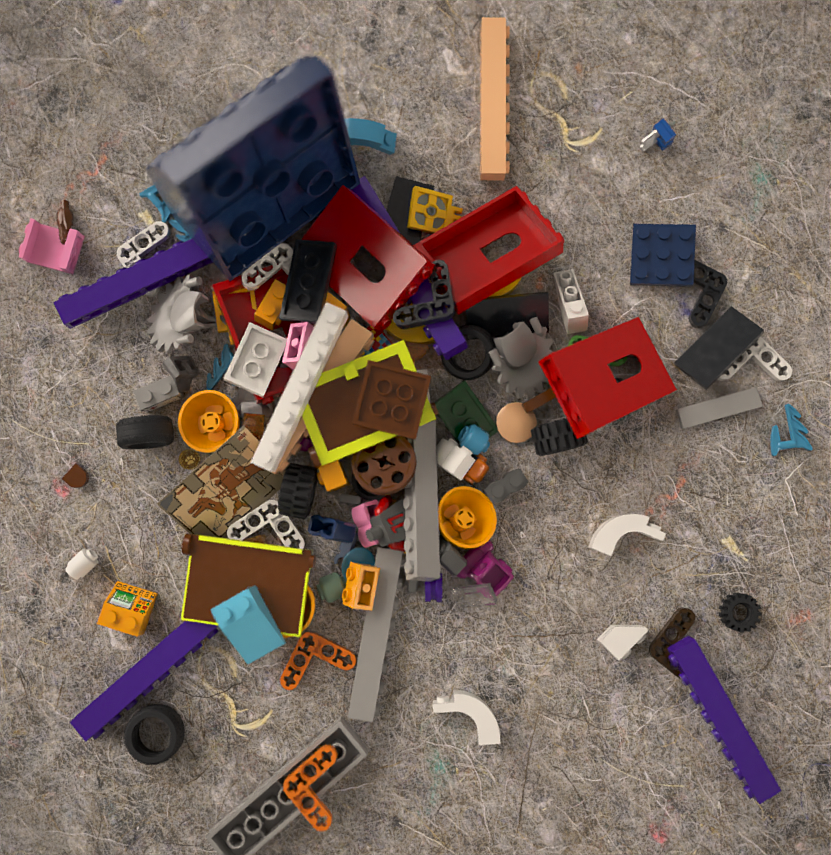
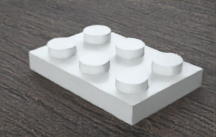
(255, 360)

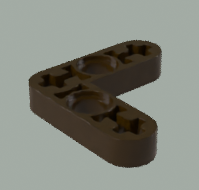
(663, 659)

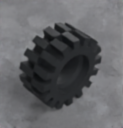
(752, 612)

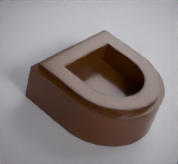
(76, 477)

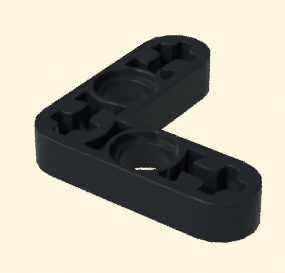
(708, 289)
(438, 302)

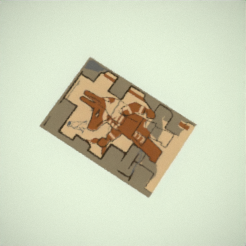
(222, 488)

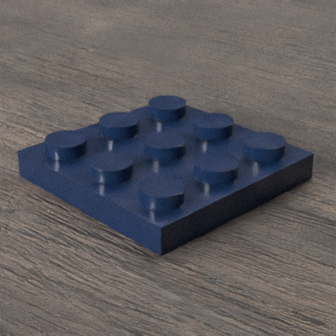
(663, 255)

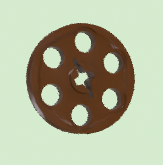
(387, 471)

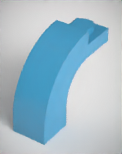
(371, 134)

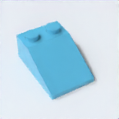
(248, 625)

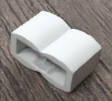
(454, 459)

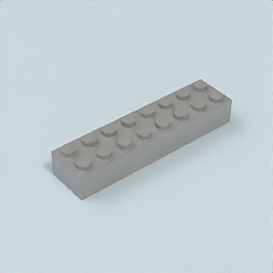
(270, 809)

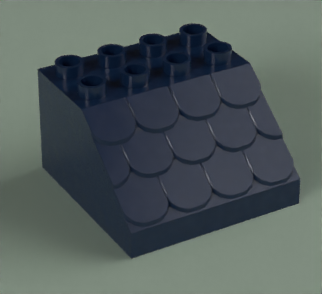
(260, 166)

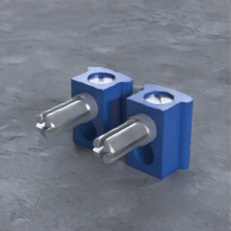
(661, 134)

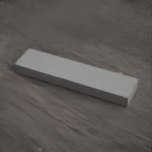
(719, 408)

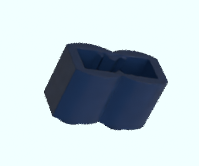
(331, 529)

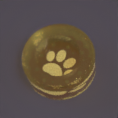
(189, 459)

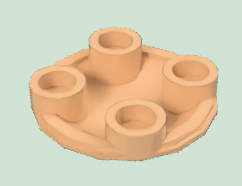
(515, 423)

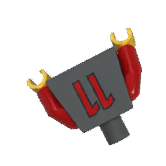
(388, 524)

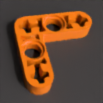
(315, 650)
(305, 790)

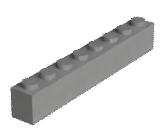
(422, 509)
(375, 637)

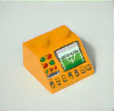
(127, 609)

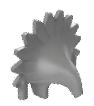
(178, 315)
(518, 358)

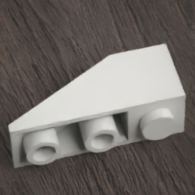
(571, 302)

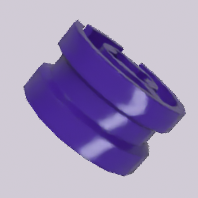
(433, 590)

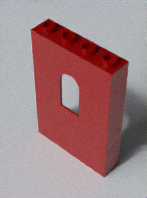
(352, 224)
(461, 245)
(238, 313)
(587, 386)

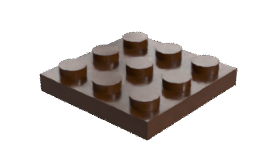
(391, 399)

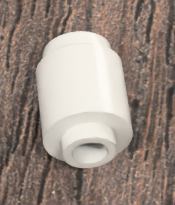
(82, 563)

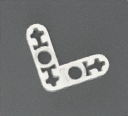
(134, 256)
(283, 263)
(755, 353)
(274, 520)

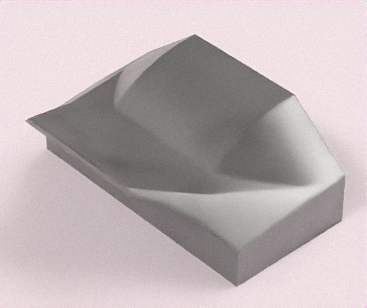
(182, 371)
(246, 403)

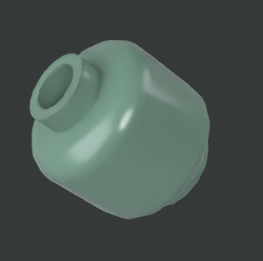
(331, 587)

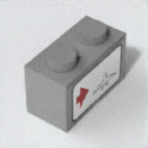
(157, 394)

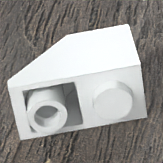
(621, 638)

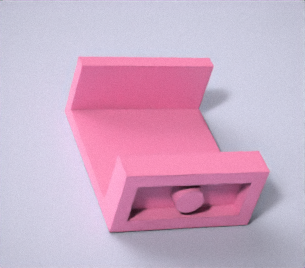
(44, 247)

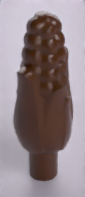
(64, 221)

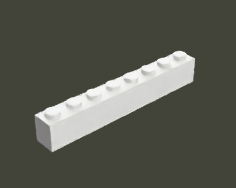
(300, 388)

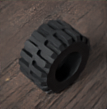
(555, 437)
(297, 491)

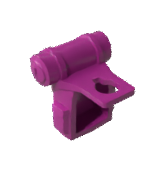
(486, 568)

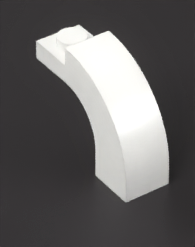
(611, 530)
(477, 709)

